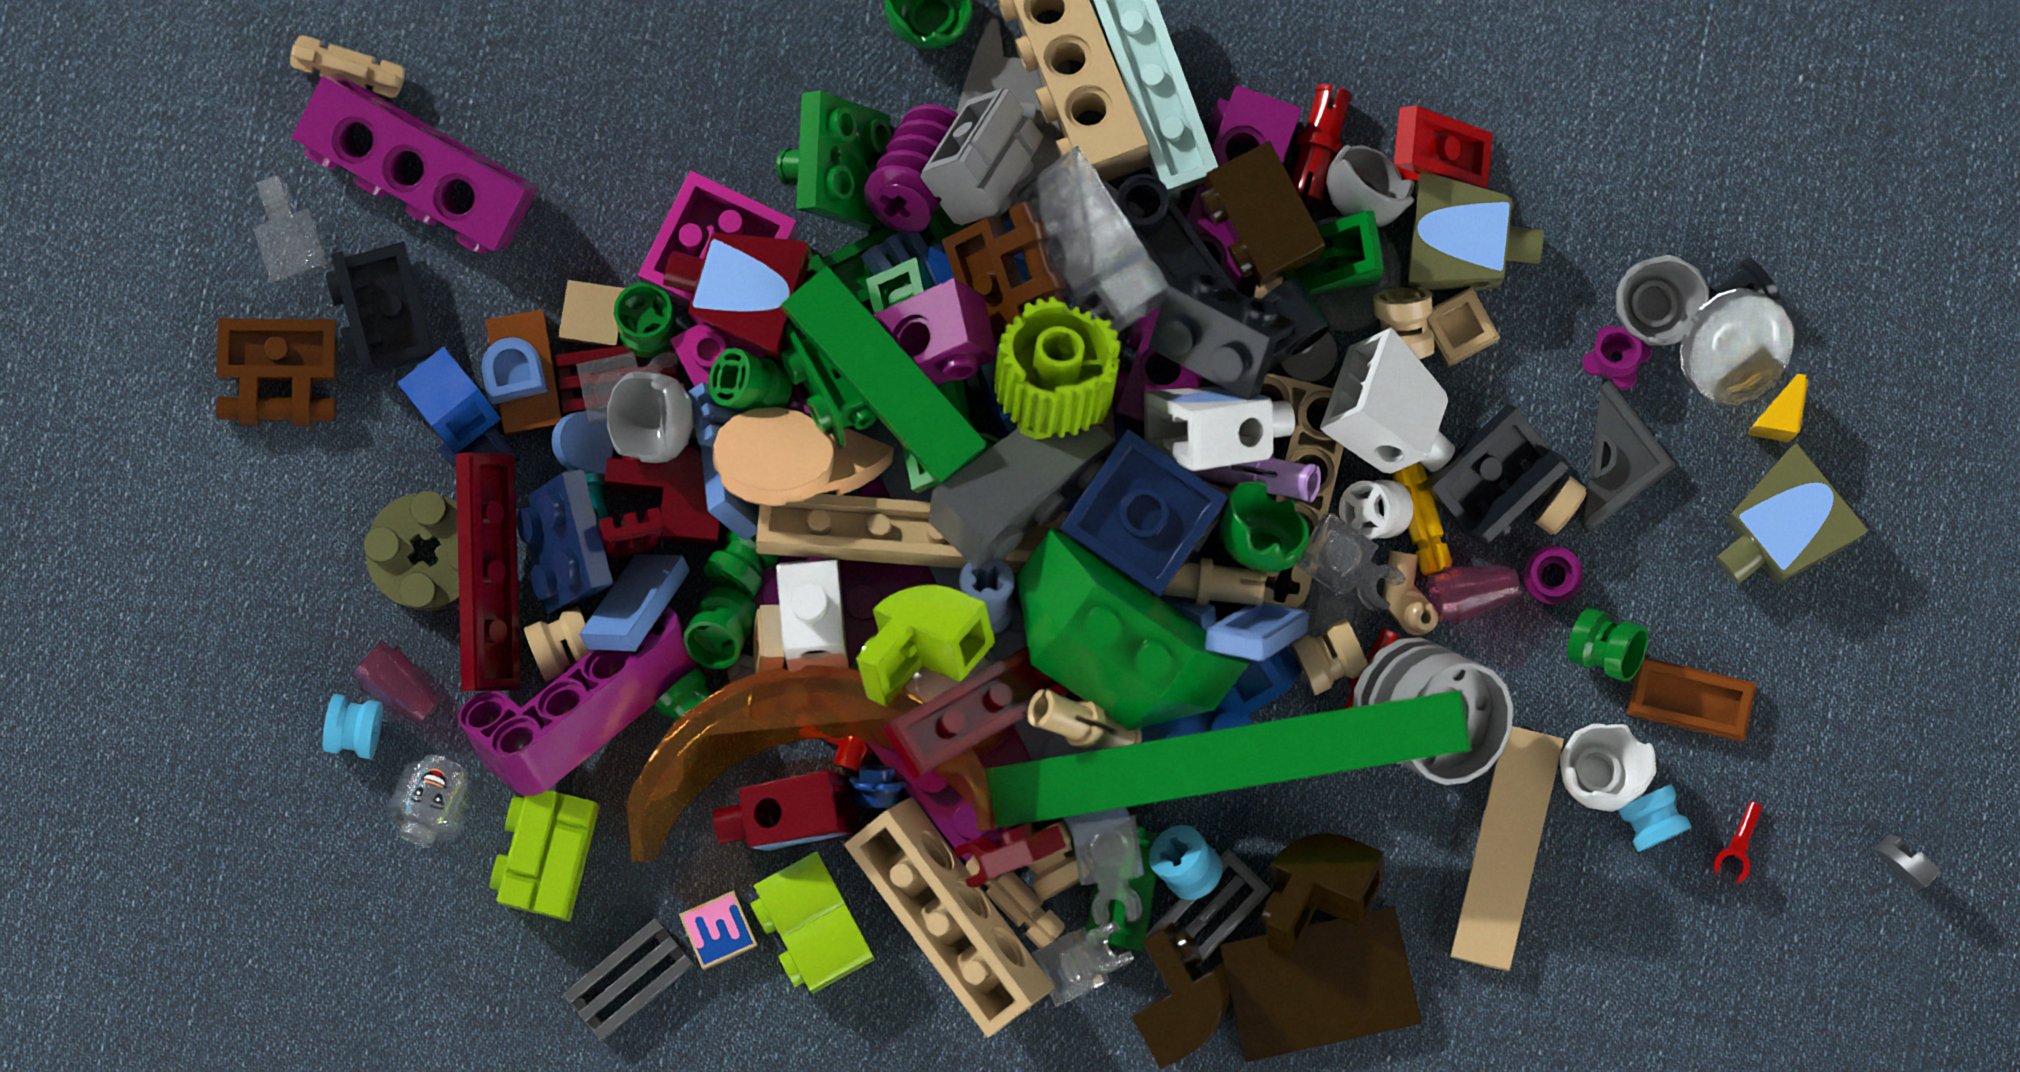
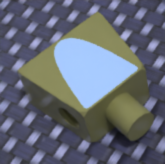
(1464, 237)
(1788, 522)

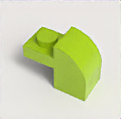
(923, 629)

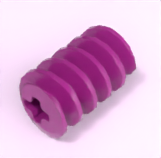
(895, 187)

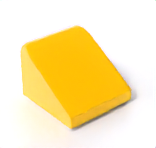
(1784, 416)

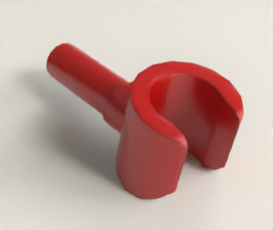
(850, 753)
(1740, 842)

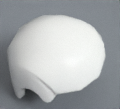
(1606, 766)

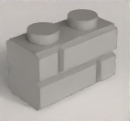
(982, 157)

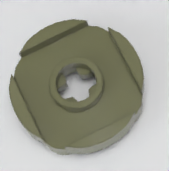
(390, 548)

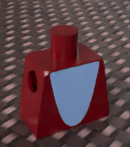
(742, 287)
(813, 810)

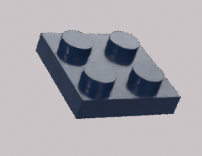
(1143, 513)
(563, 543)

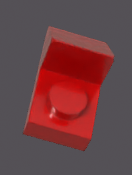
(1441, 147)

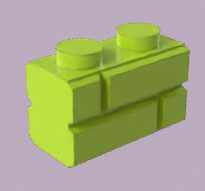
(545, 853)

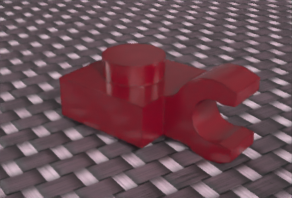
(1017, 849)

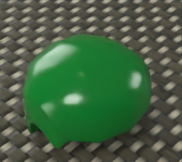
(928, 22)
(1262, 530)

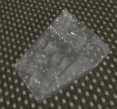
(1093, 244)

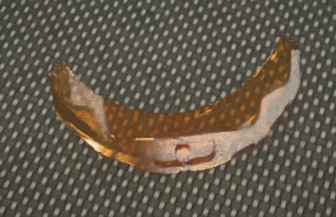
(765, 713)

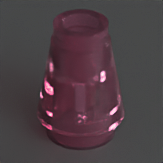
(1472, 590)
(395, 682)

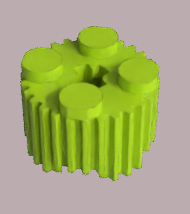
(1056, 369)

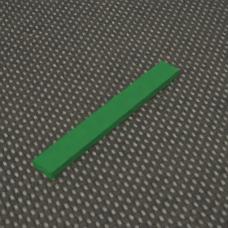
(1229, 759)

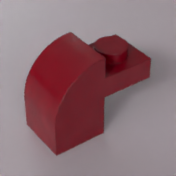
(683, 492)

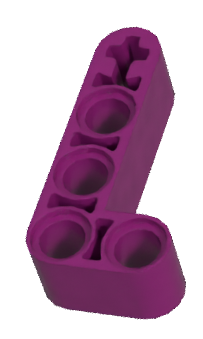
(577, 712)

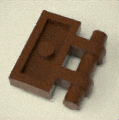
(985, 262)
(277, 352)

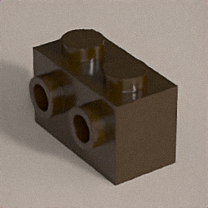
(1262, 215)

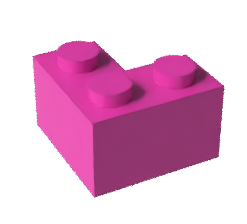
(706, 209)

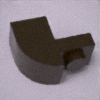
(1320, 874)
(1194, 1005)

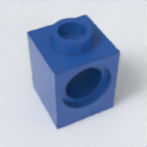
(449, 400)
(1263, 681)

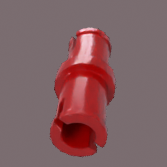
(1320, 142)

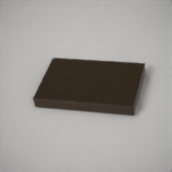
(1330, 991)

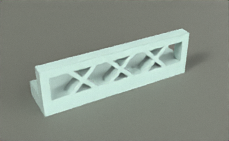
(1157, 91)

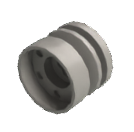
(1425, 668)

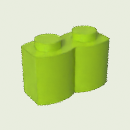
(812, 923)

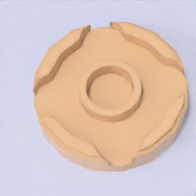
(773, 456)

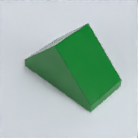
(1349, 258)

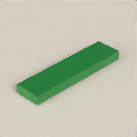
(883, 375)

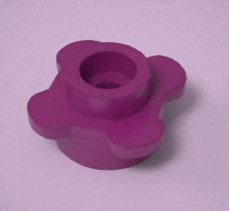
(1618, 341)

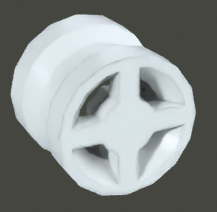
(1361, 509)

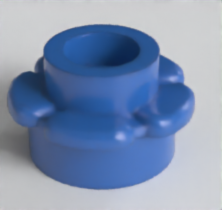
(876, 786)

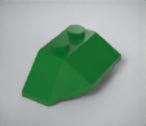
(1116, 639)

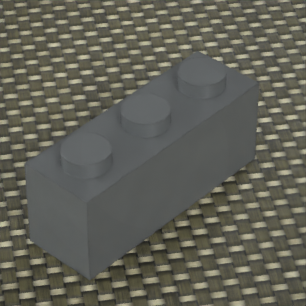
(1014, 489)

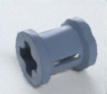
(994, 590)

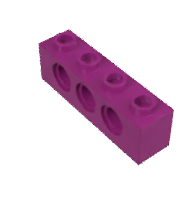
(499, 193)
(946, 317)

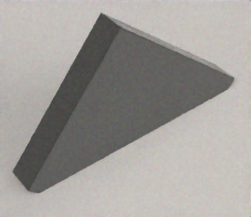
(1622, 459)

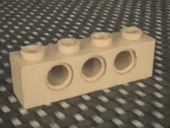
(1116, 142)
(947, 918)

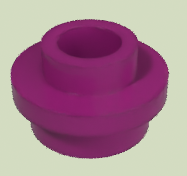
(1559, 558)

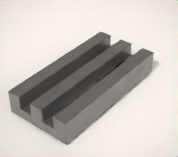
(1243, 876)
(589, 1011)

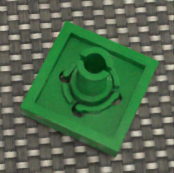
(835, 158)

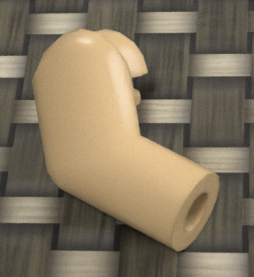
(1407, 603)

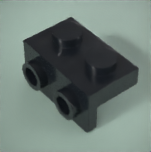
(381, 308)
(1219, 332)
(1496, 476)

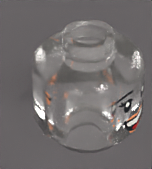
(431, 801)

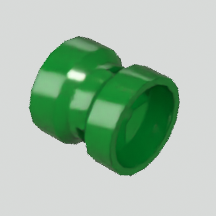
(644, 307)
(748, 382)
(739, 565)
(720, 627)
(1607, 644)

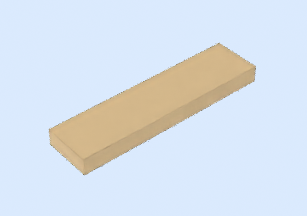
(1506, 849)

